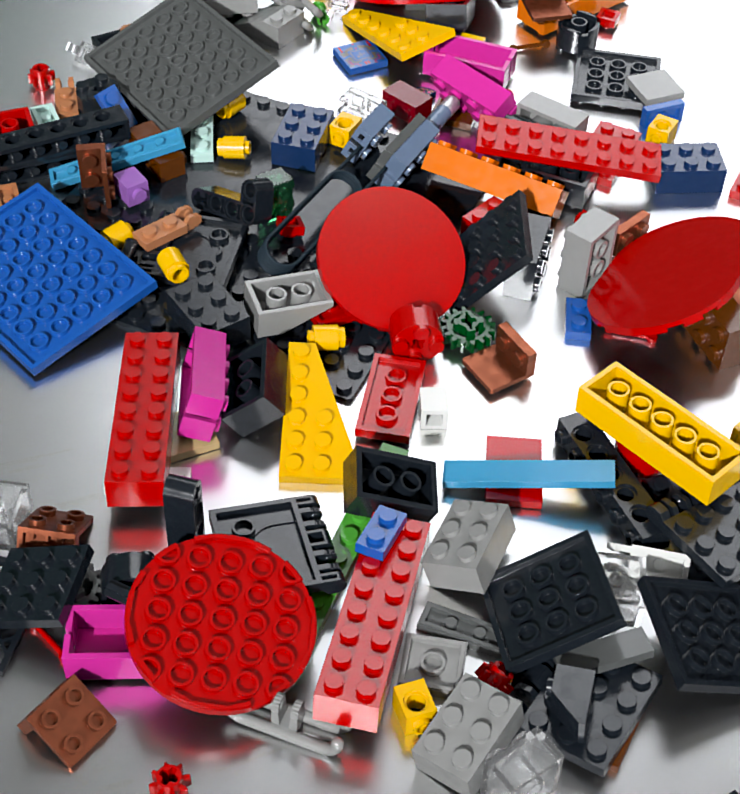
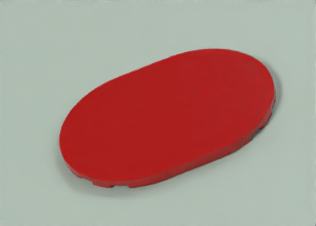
(669, 277)

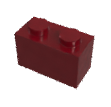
(407, 101)

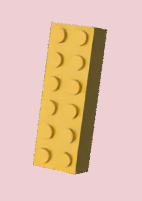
(660, 432)

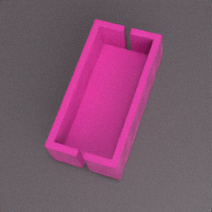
(489, 59)
(473, 90)
(203, 384)
(97, 644)

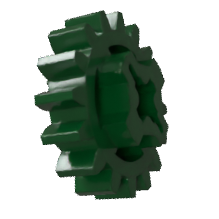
(468, 329)

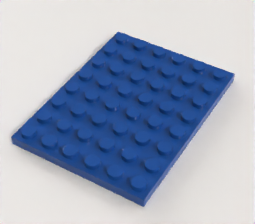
(58, 279)

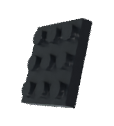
(41, 585)

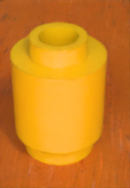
(232, 107)
(233, 147)
(118, 233)
(173, 264)
(327, 337)

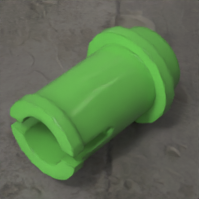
(325, 18)

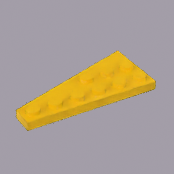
(395, 34)
(312, 427)

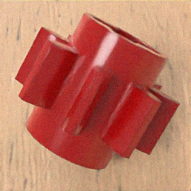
(41, 76)
(496, 676)
(170, 780)

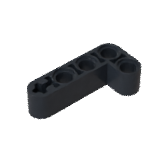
(248, 208)
(183, 508)

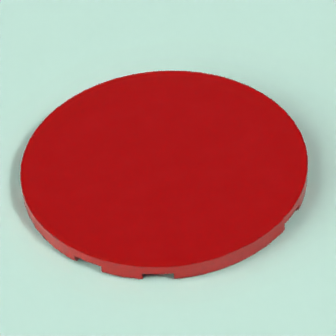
(389, 252)
(220, 624)

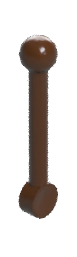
(545, 43)

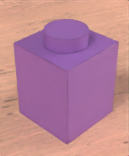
(131, 186)

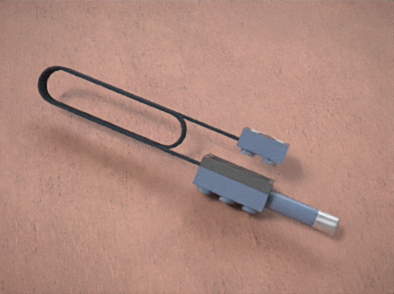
(388, 170)

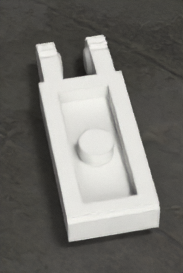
(658, 561)

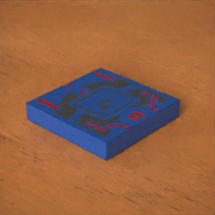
(360, 57)

